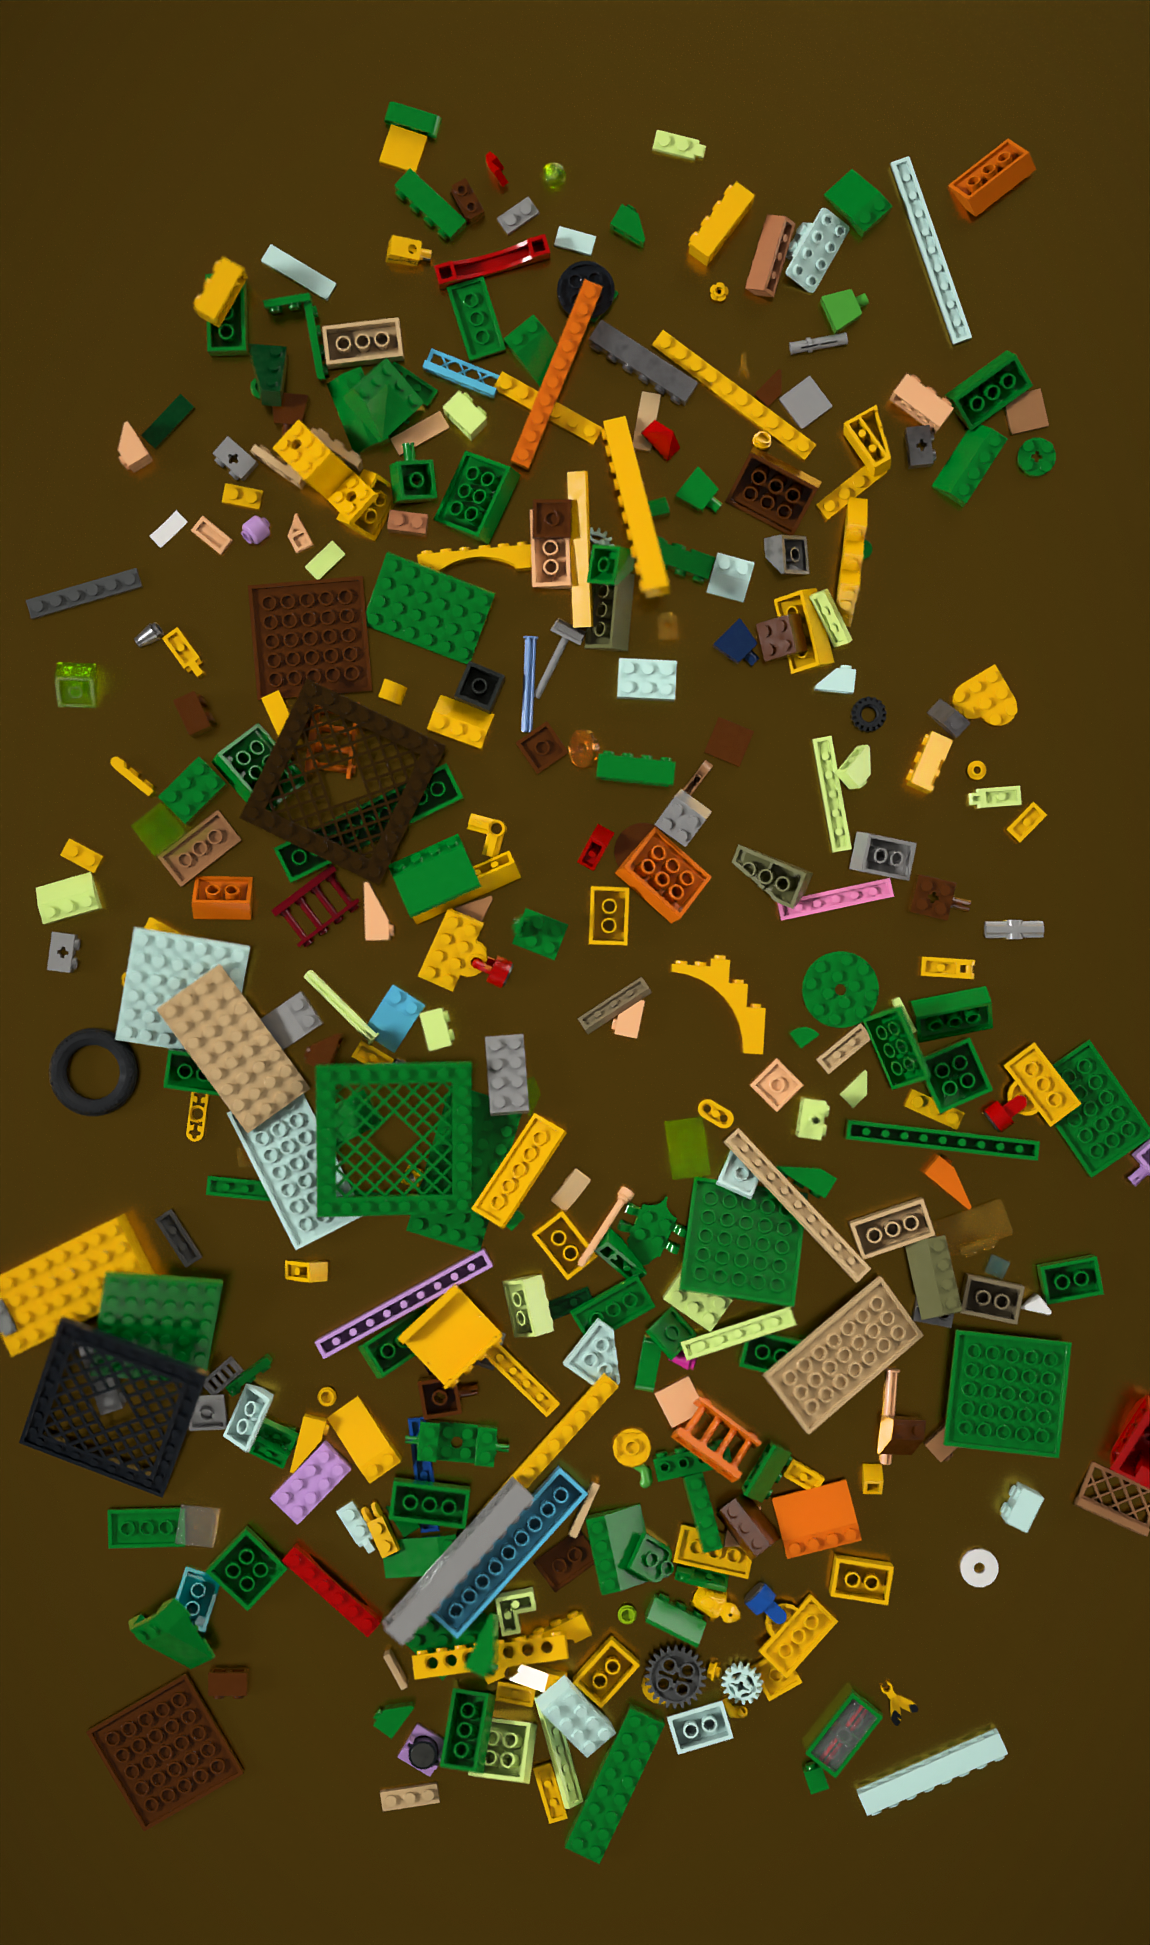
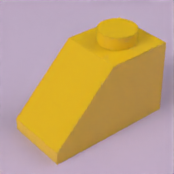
(306, 1270)

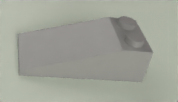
(292, 1020)

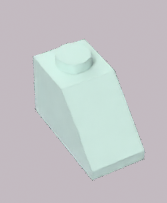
(838, 681)

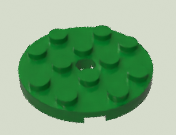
(836, 1009)

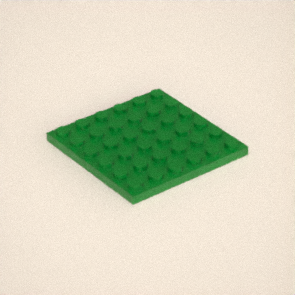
(741, 1246)
(161, 1314)
(1007, 1393)

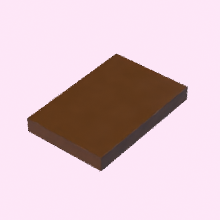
(565, 1561)

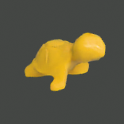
(713, 1604)

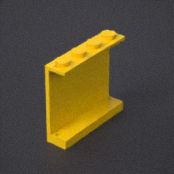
(451, 1336)

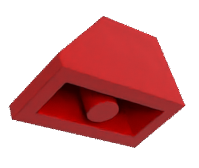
(595, 847)

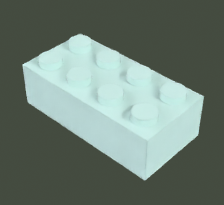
(575, 1716)

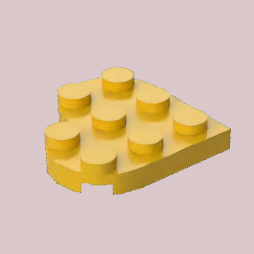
(986, 697)

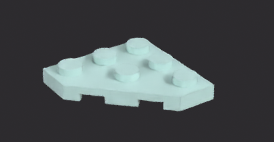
(595, 1354)

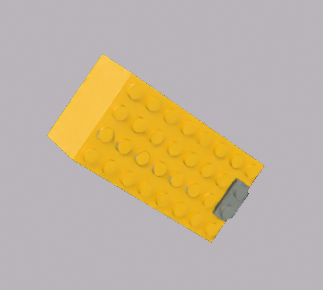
(65, 1283)

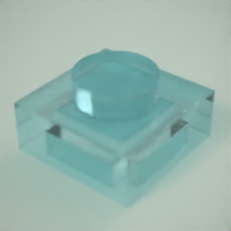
(997, 1266)

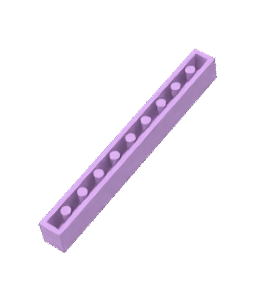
(403, 1303)

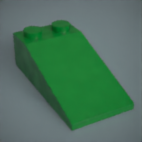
(384, 1349)
(417, 1554)

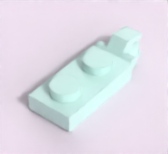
(356, 1526)

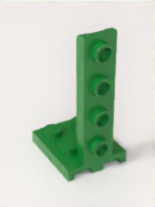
(294, 303)
(539, 933)

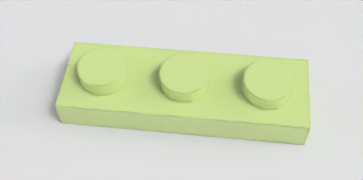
(830, 618)

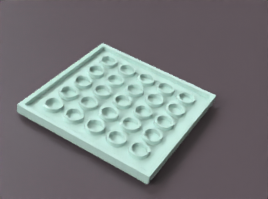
(161, 968)

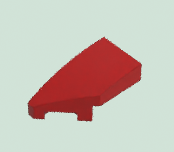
(496, 168)

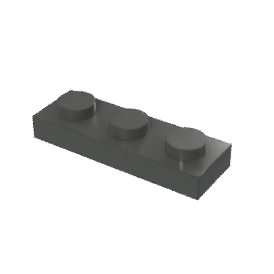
(178, 1238)

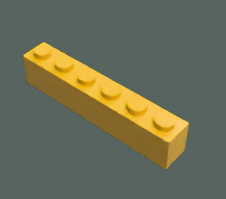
(491, 875)

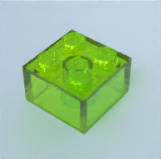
(158, 829)

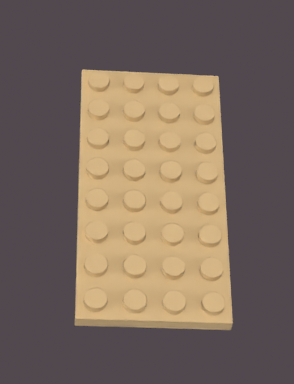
(233, 1048)
(843, 1355)

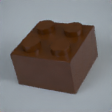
(782, 637)
(194, 714)

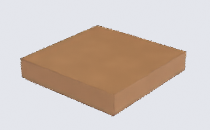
(1026, 412)

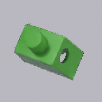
(843, 308)

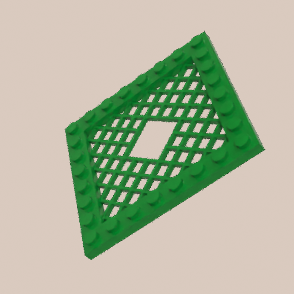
(384, 1074)

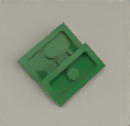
(274, 1443)

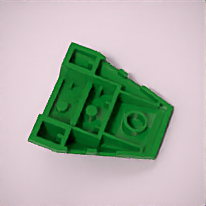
(173, 1634)

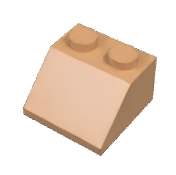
(132, 451)

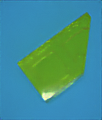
(533, 1094)

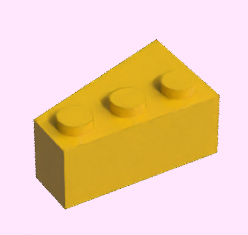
(868, 440)
(929, 762)

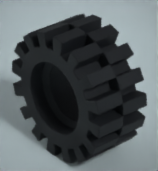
(880, 714)

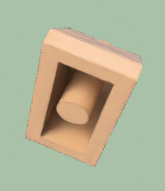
(629, 1020)

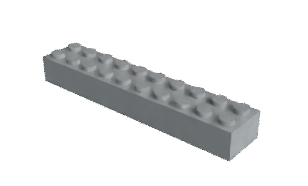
(457, 1561)

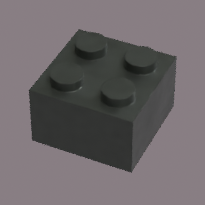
(479, 687)

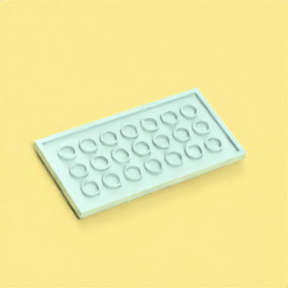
(286, 1164)

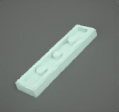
(298, 272)

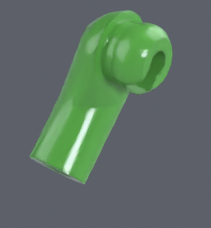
(646, 1475)

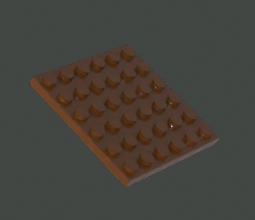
(310, 634)
(165, 1752)

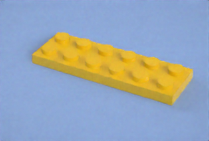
(519, 1171)

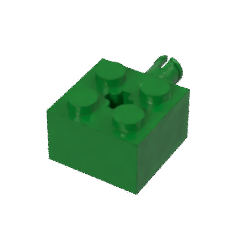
(409, 470)

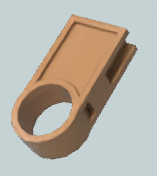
(698, 777)

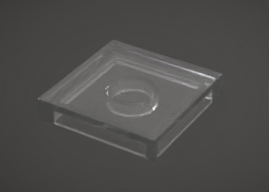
(197, 1526)

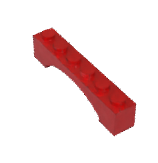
(521, 254)
(311, 1573)

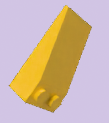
(364, 1439)

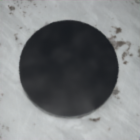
(572, 281)

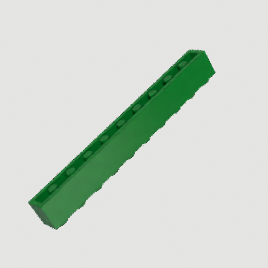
(942, 1139)

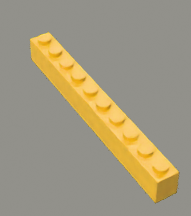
(636, 507)

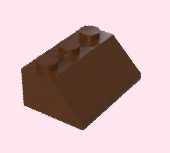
(324, 1051)
(748, 1526)

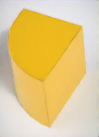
(392, 692)
(872, 1479)

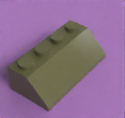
(611, 616)
(933, 1277)

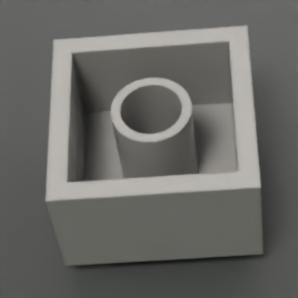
(683, 818)

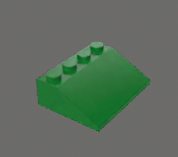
(477, 497)
(244, 761)
(434, 875)
(896, 1047)
(612, 1543)

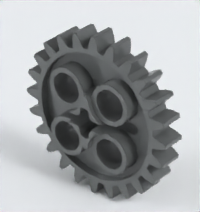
(669, 1693)

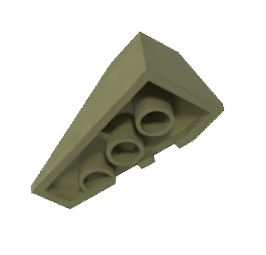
(776, 877)

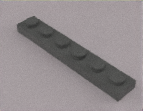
(84, 593)

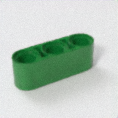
(413, 119)
(647, 1365)

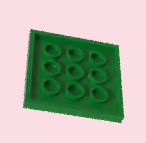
(435, 1635)

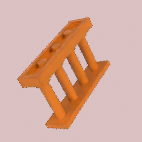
(317, 747)
(699, 1447)

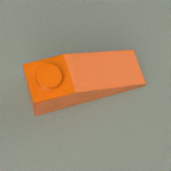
(946, 1177)

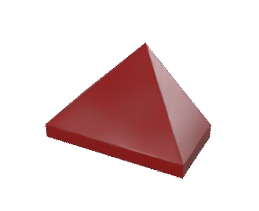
(661, 439)

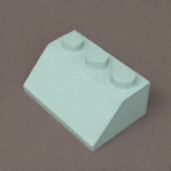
(248, 1416)
(700, 1727)

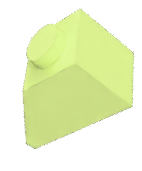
(856, 768)

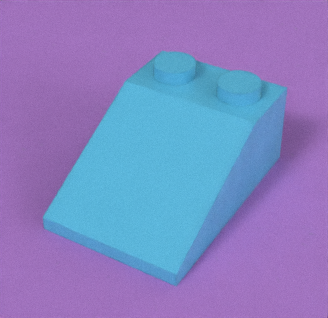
(395, 1017)

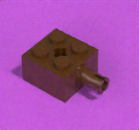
(944, 894)
(450, 1405)

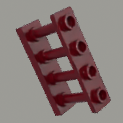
(314, 887)

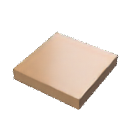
(776, 1085)
(678, 1401)

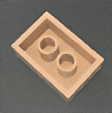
(921, 402)

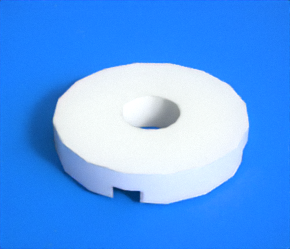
(982, 1578)

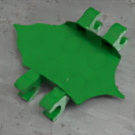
(651, 1231)

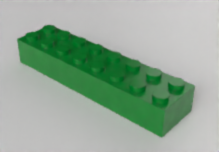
(614, 1783)

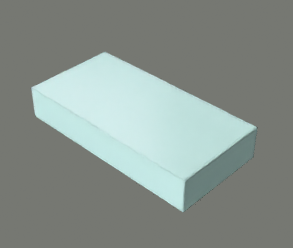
(575, 241)

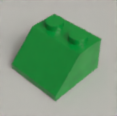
(609, 564)

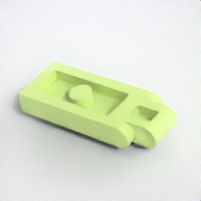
(678, 145)
(996, 797)

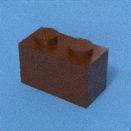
(228, 1682)

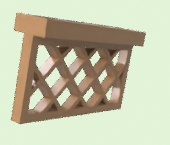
(1106, 1511)

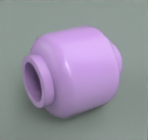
(255, 529)

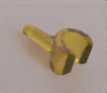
(743, 365)

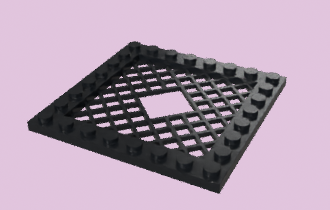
(140, 1357)

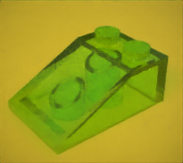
(687, 1148)

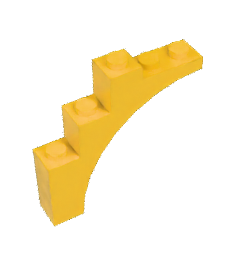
(851, 557)
(751, 1018)

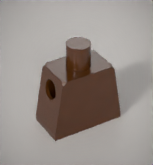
(293, 408)

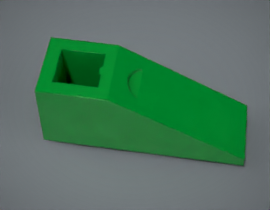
(811, 1177)

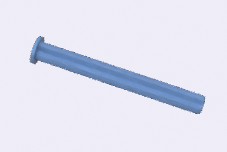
(528, 683)

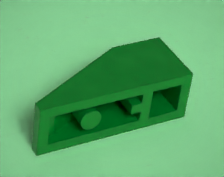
(619, 1256)

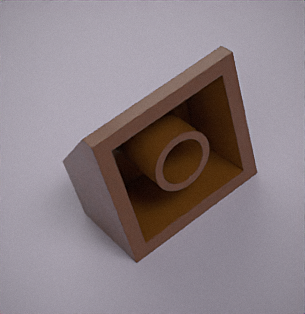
(900, 1434)

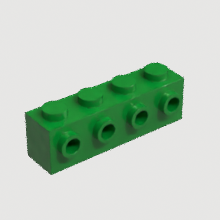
(684, 1462)

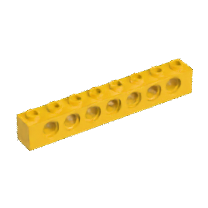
(559, 1652)

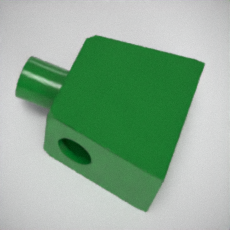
(699, 492)

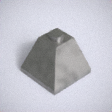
(787, 553)

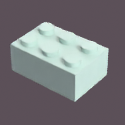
(646, 679)

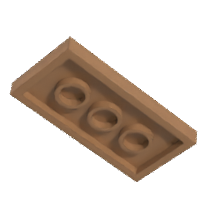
(199, 848)

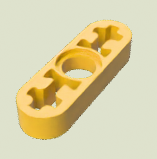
(190, 1127)

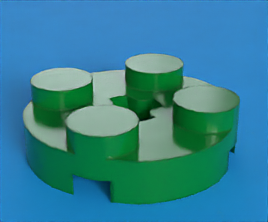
(1028, 464)

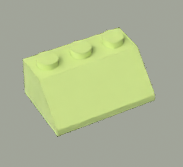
(67, 898)
(528, 1306)

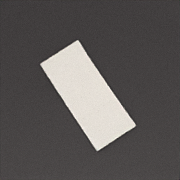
(168, 529)

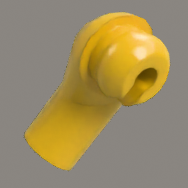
(734, 1711)

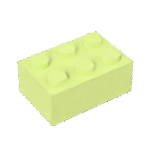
(700, 1307)

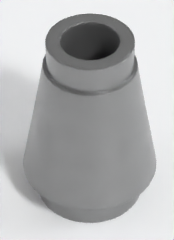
(149, 635)

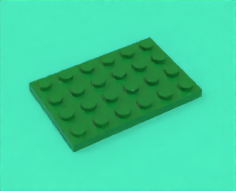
(428, 608)
(1107, 1120)

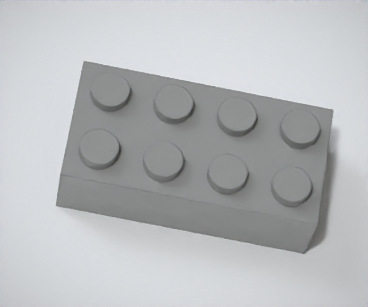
(507, 1075)

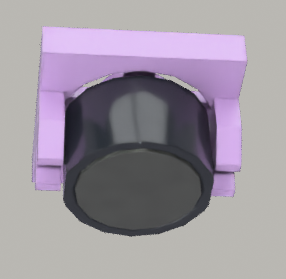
(423, 1751)

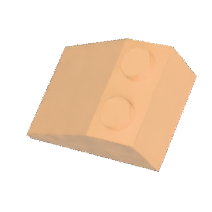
(376, 919)

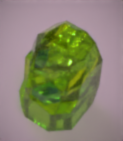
(554, 174)

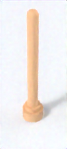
(624, 1196)

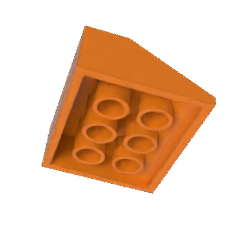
(663, 875)
(816, 1519)

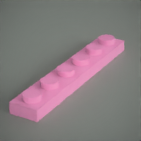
(838, 899)

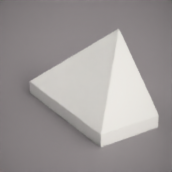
(1036, 1304)

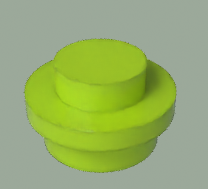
(627, 1614)

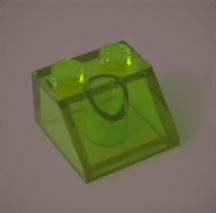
(76, 684)

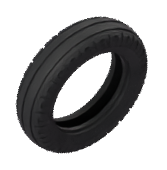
(60, 1083)

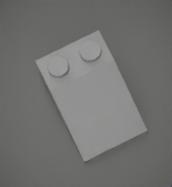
(882, 856)

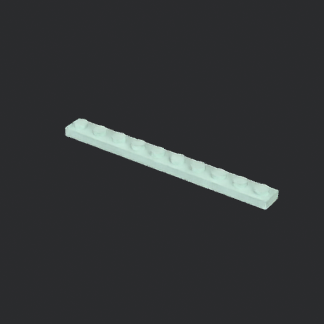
(931, 250)

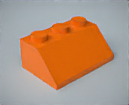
(222, 897)

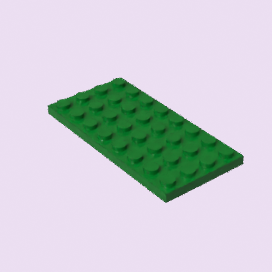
(490, 1144)

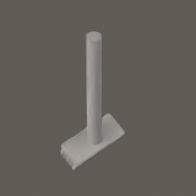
(568, 633)

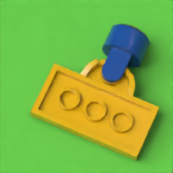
(791, 1629)

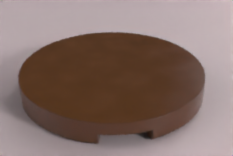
(630, 839)

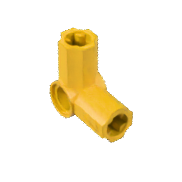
(484, 825)

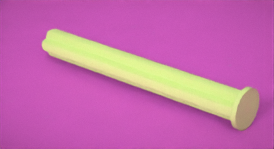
(341, 1006)

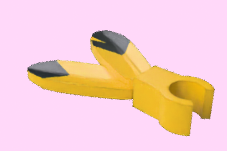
(896, 1702)

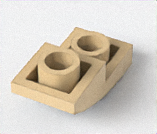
(570, 1190)

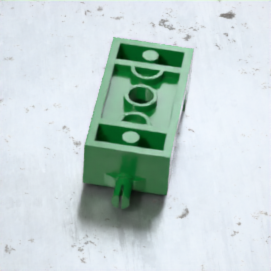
(477, 1446)

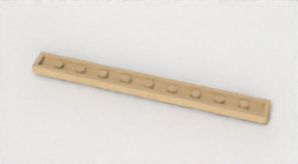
(797, 1205)

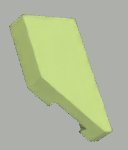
(856, 1090)

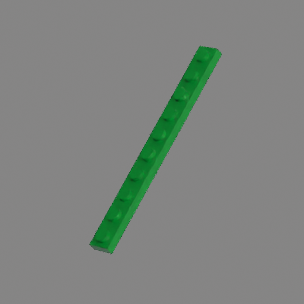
(242, 1188)

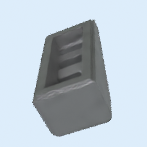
(236, 1367)

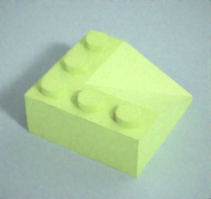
(509, 1751)

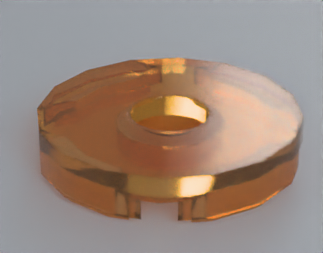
(576, 753)

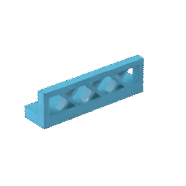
(458, 378)

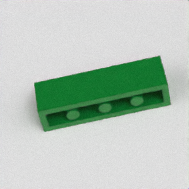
(430, 205)
(702, 1512)

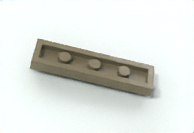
(614, 1005)

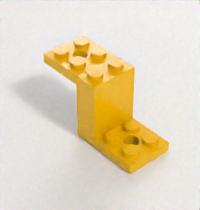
(325, 472)

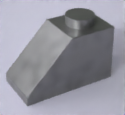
(948, 718)

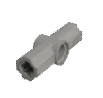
(1014, 929)

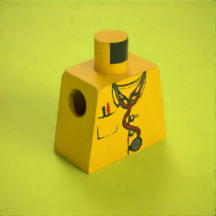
(399, 253)

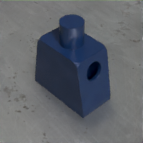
(738, 644)

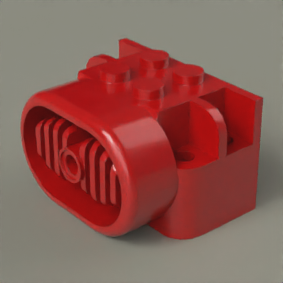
(1132, 1449)

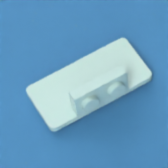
(815, 249)

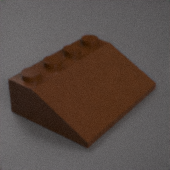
(773, 491)

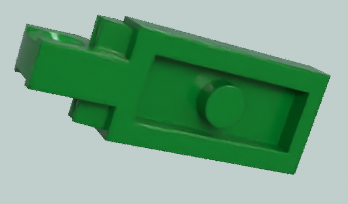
(248, 1375)
(702, 1578)

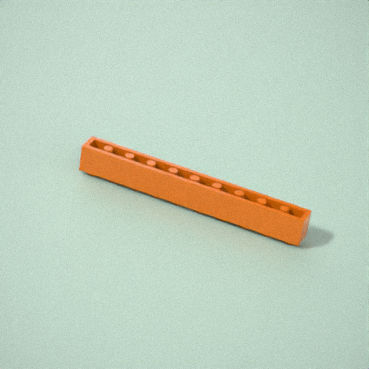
(556, 374)

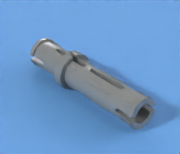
(818, 343)

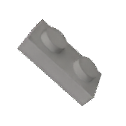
(518, 216)

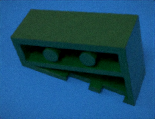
(269, 370)

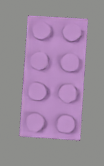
(311, 1482)

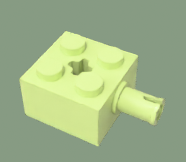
(811, 1118)

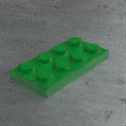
(476, 318)
(615, 1306)
(143, 1527)

